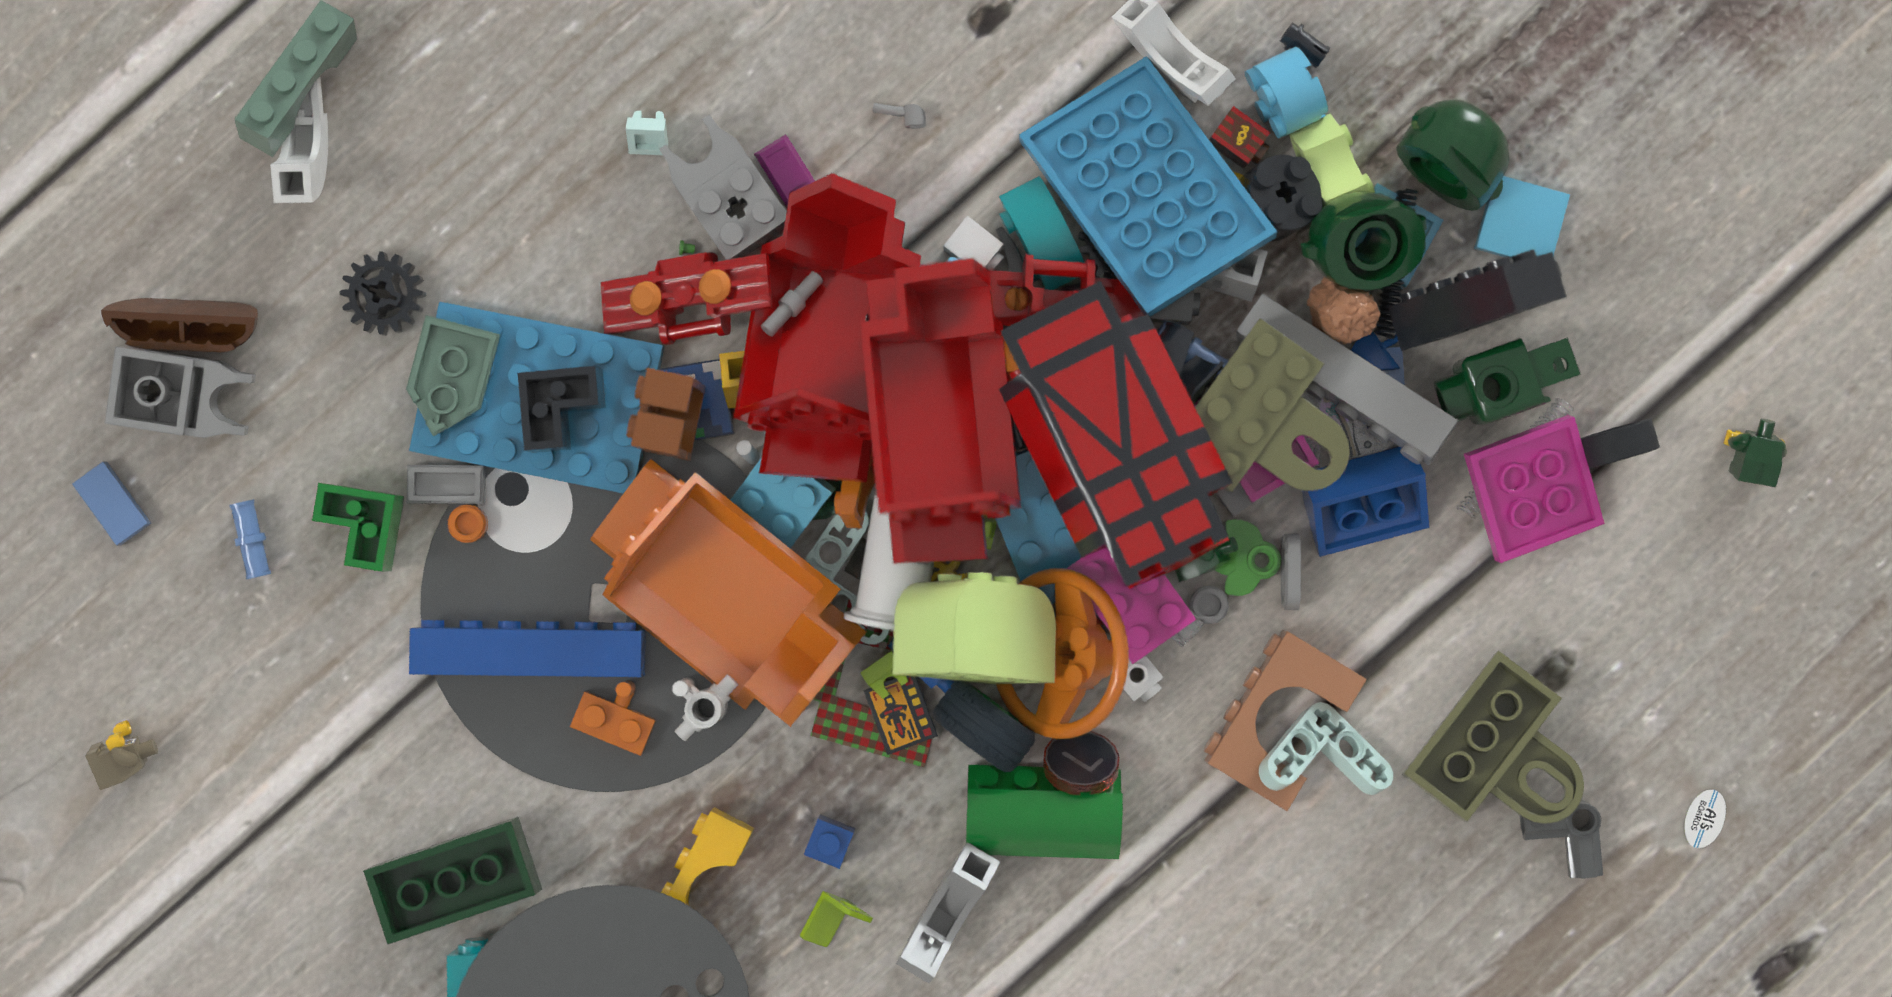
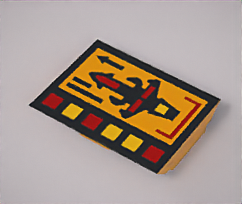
(902, 715)

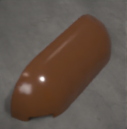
(181, 324)

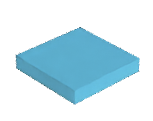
(1522, 219)

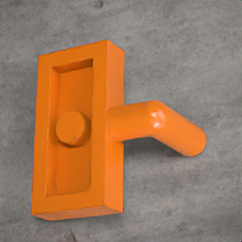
(614, 720)

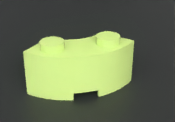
(1330, 157)

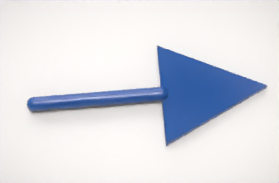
(1375, 352)

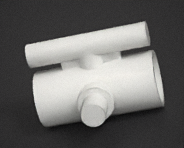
(693, 718)

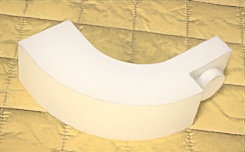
(1171, 52)
(302, 163)

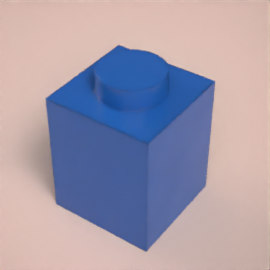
(829, 841)

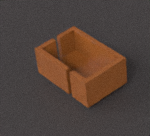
(666, 414)

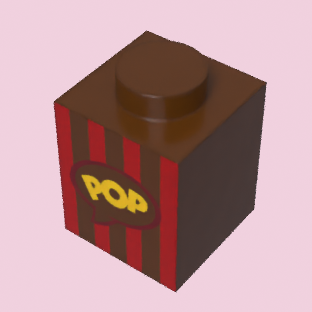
(1240, 138)

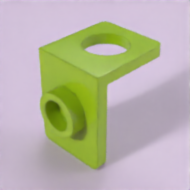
(827, 917)

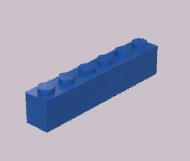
(527, 651)

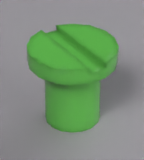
(686, 248)

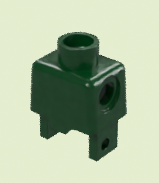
(1518, 377)

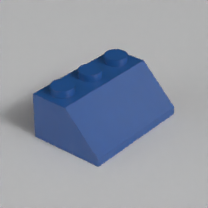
(1368, 503)

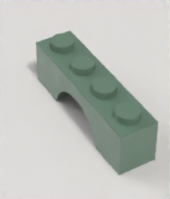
(275, 103)

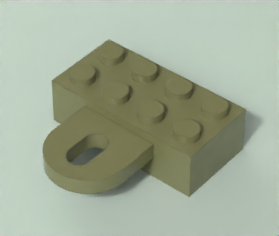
(1259, 410)
(1493, 744)

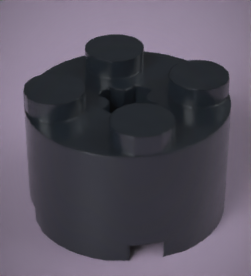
(1285, 192)

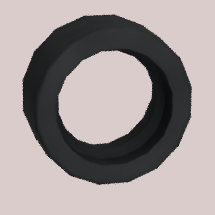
(1620, 443)

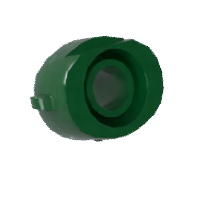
(1456, 153)
(1385, 255)

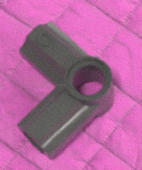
(1581, 843)

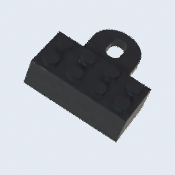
(1476, 298)

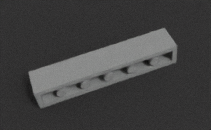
(1360, 387)

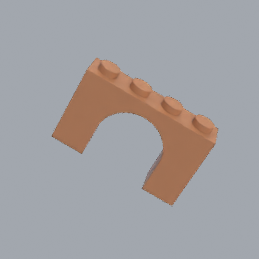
(1287, 664)

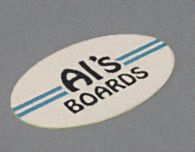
(1705, 818)

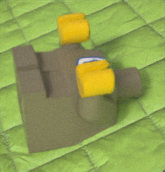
(119, 757)

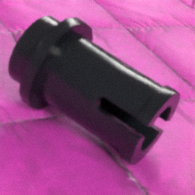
(1309, 45)

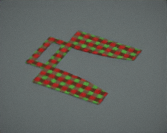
(853, 723)

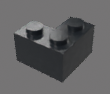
(547, 399)

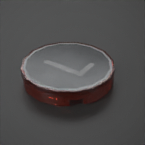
(1081, 763)

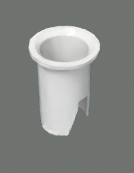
(881, 579)

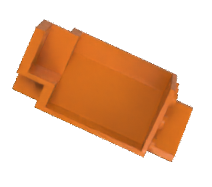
(723, 592)

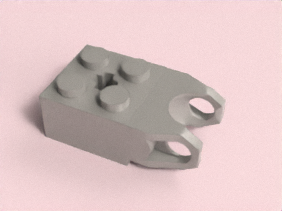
(718, 184)
(186, 398)

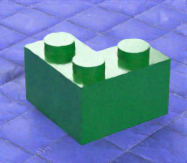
(372, 523)

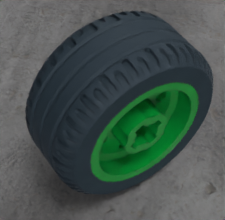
(984, 726)

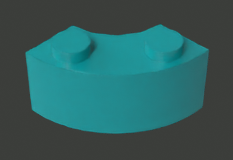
(1039, 227)

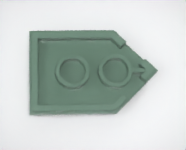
(450, 371)

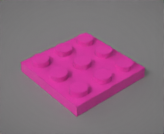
(1534, 488)

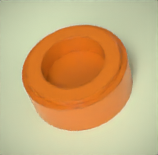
(467, 523)

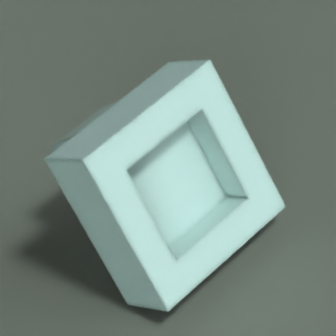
(646, 134)

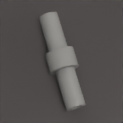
(792, 303)

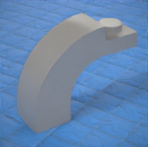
(947, 911)

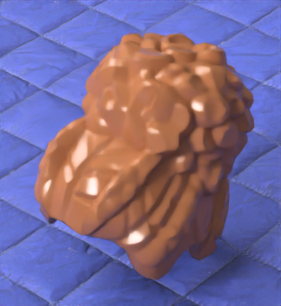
(1342, 311)

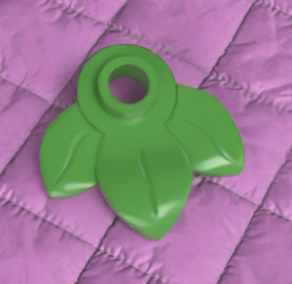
(1241, 570)

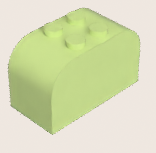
(975, 631)

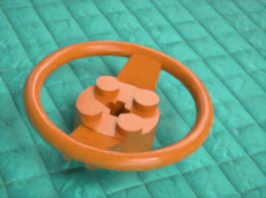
(1081, 657)

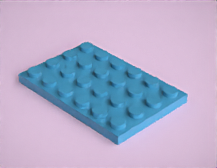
(1147, 187)
(598, 437)

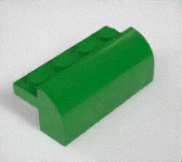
(1032, 818)

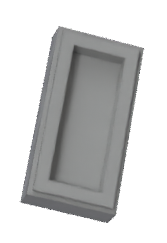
(446, 484)

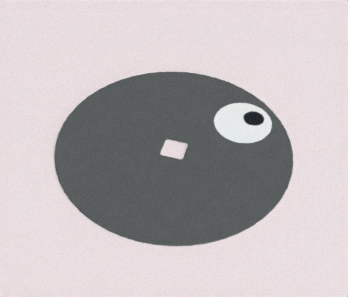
(542, 568)

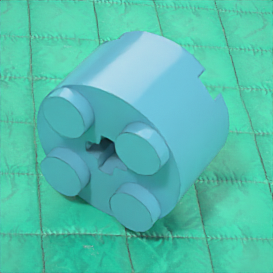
(1287, 92)

